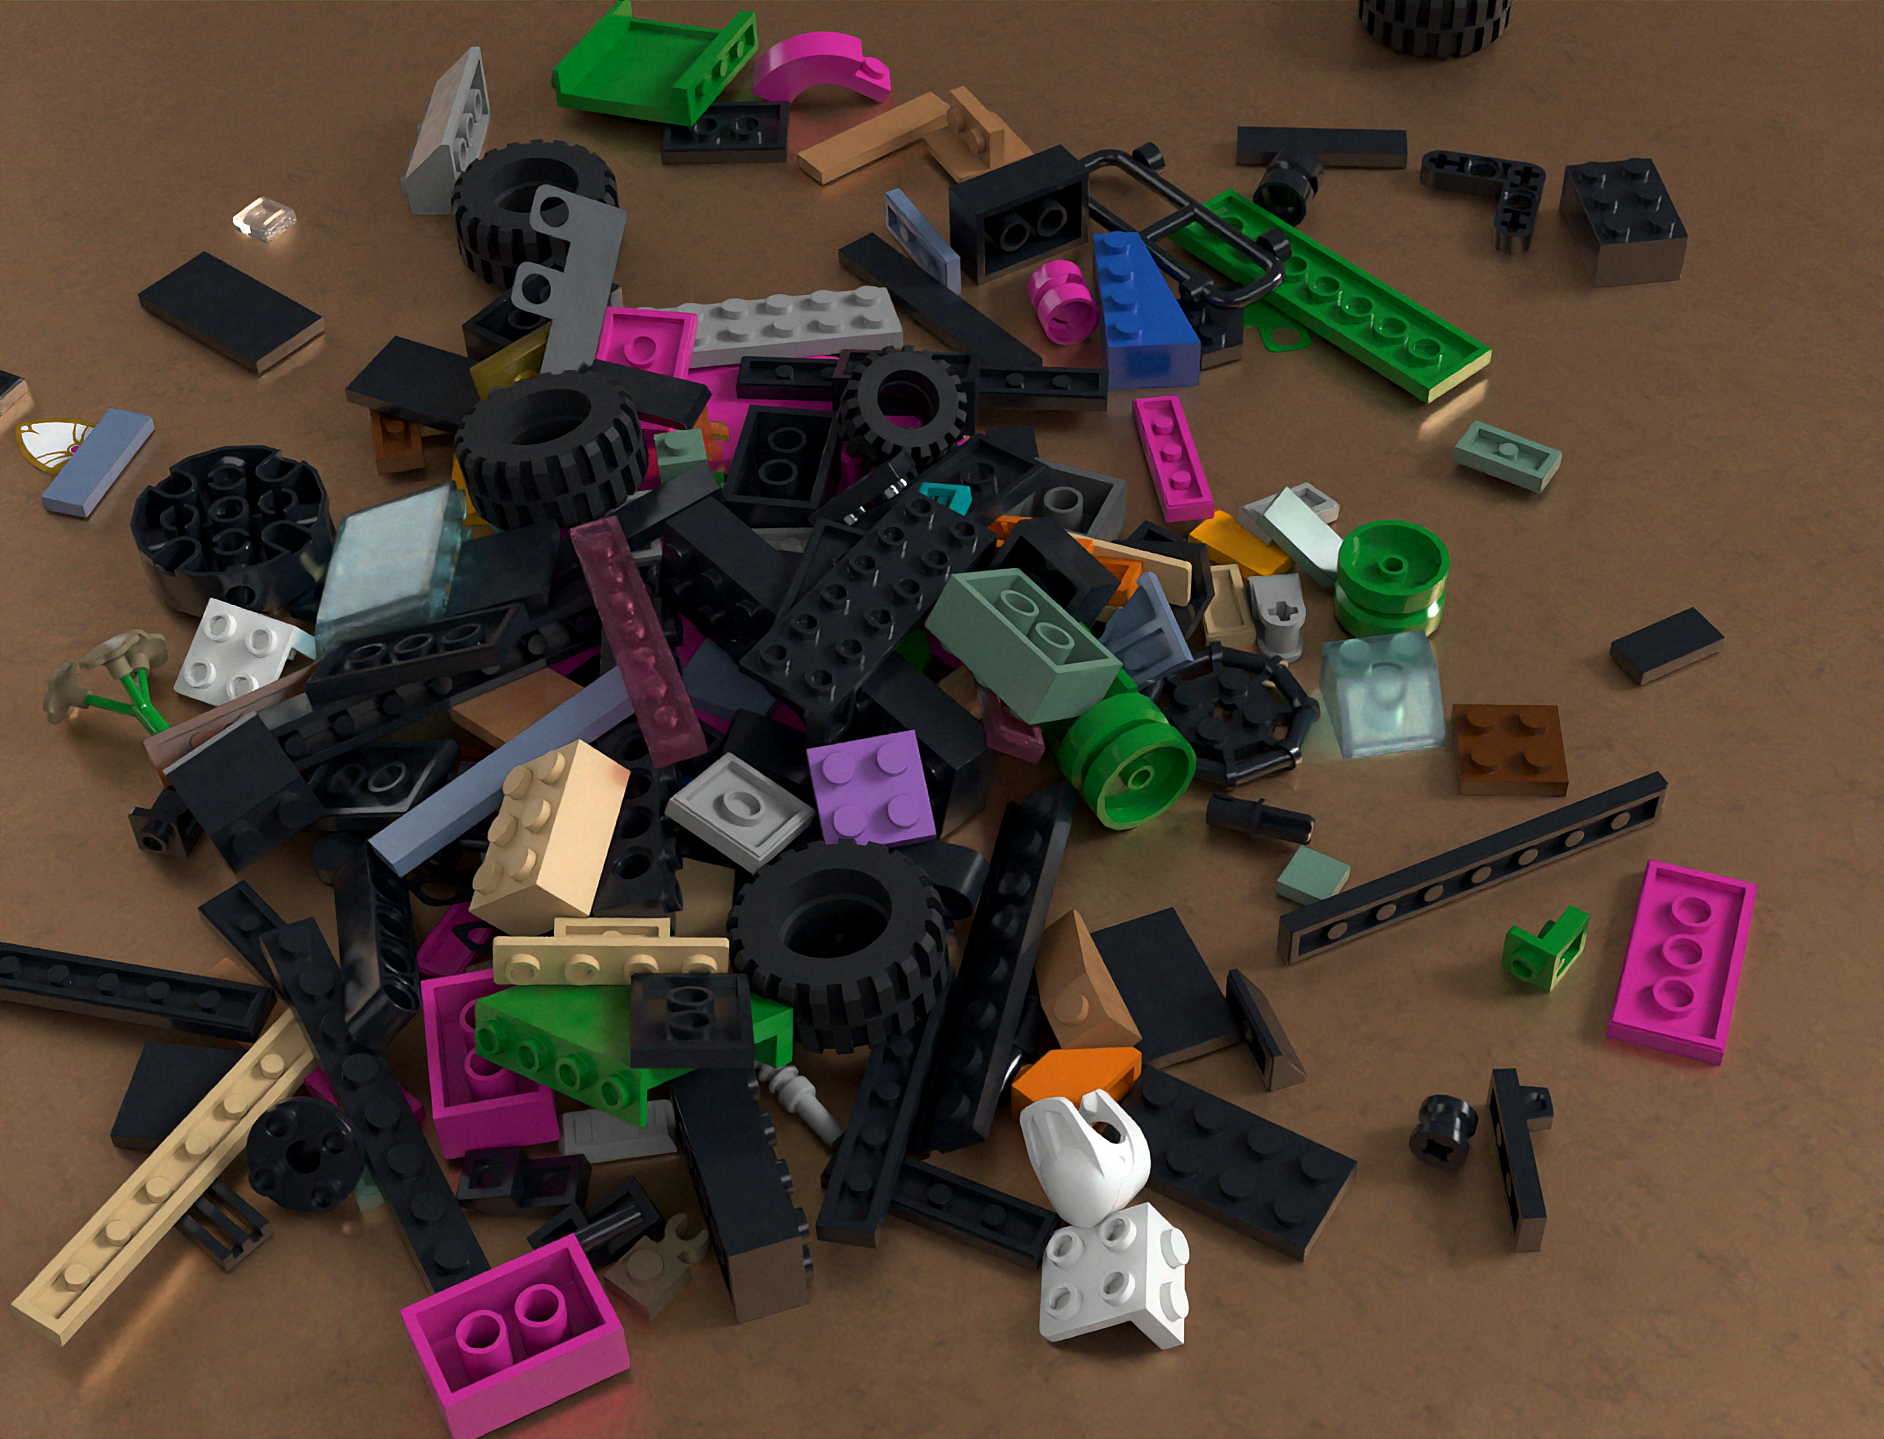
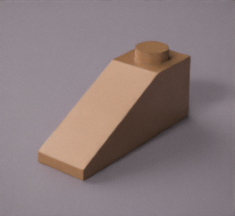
(1079, 990)

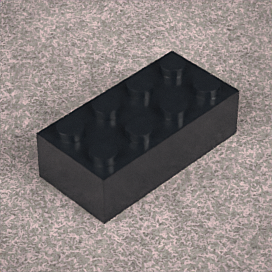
(742, 1190)

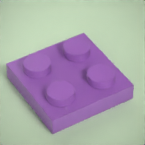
(872, 791)

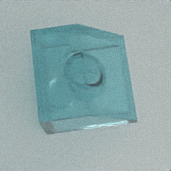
(1383, 694)

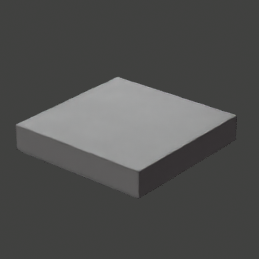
(740, 812)

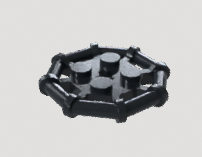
(1251, 712)

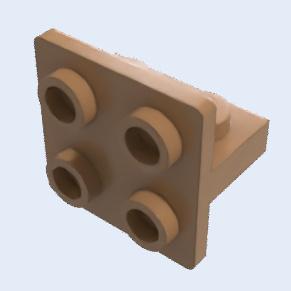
(974, 139)

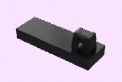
(1512, 1116)

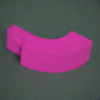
(818, 60)

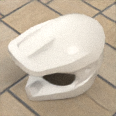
(1079, 1167)

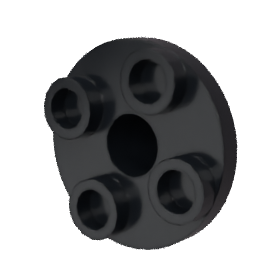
(304, 1155)

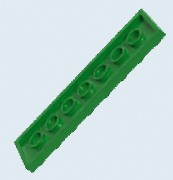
(1344, 303)

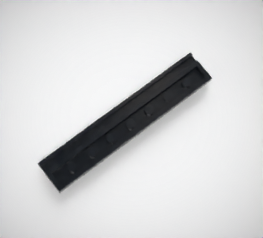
(994, 973)

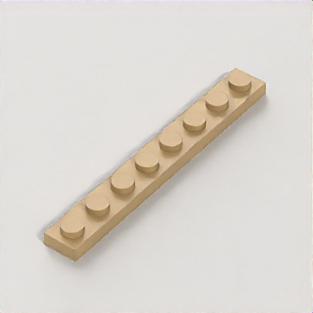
(164, 1185)

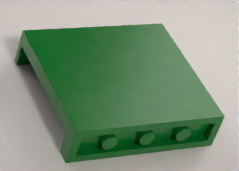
(652, 66)
(581, 1042)

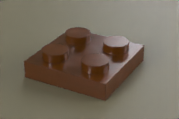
(1509, 750)

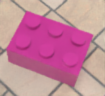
(471, 1097)
(515, 1338)

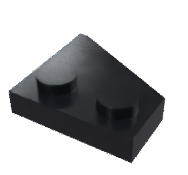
(1217, 330)

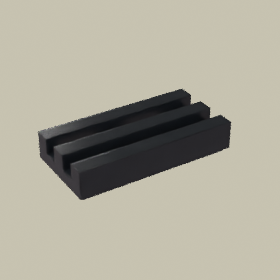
(239, 1208)

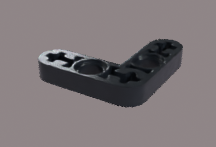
(1457, 174)

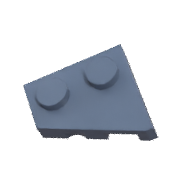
(1146, 635)

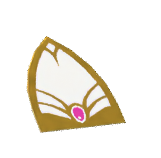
(51, 441)

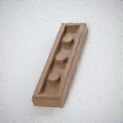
(874, 138)

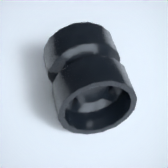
(1290, 185)

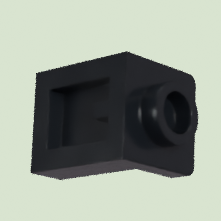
(166, 826)

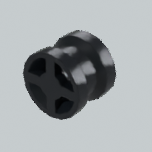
(1443, 1131)

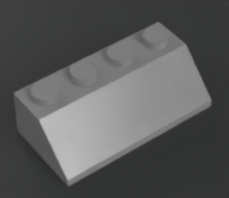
(448, 137)

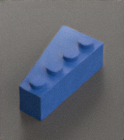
(1140, 323)

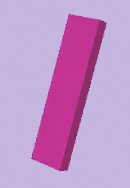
(1172, 459)

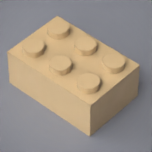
(549, 840)

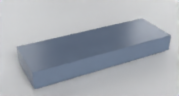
(922, 240)
(97, 462)

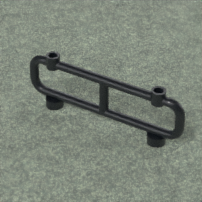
(1267, 252)

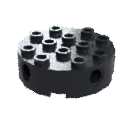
(234, 530)

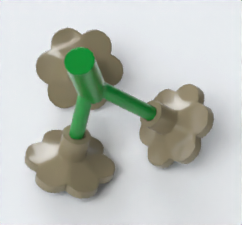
(125, 657)

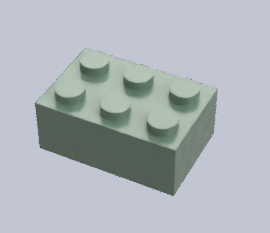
(1022, 645)

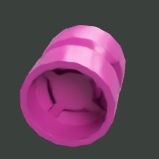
(1063, 302)

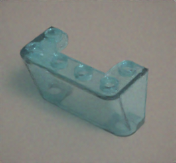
(392, 564)

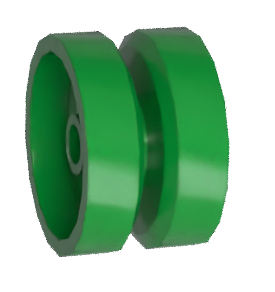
(1390, 579)
(1126, 760)

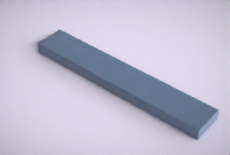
(480, 788)

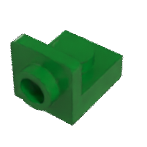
(1551, 954)

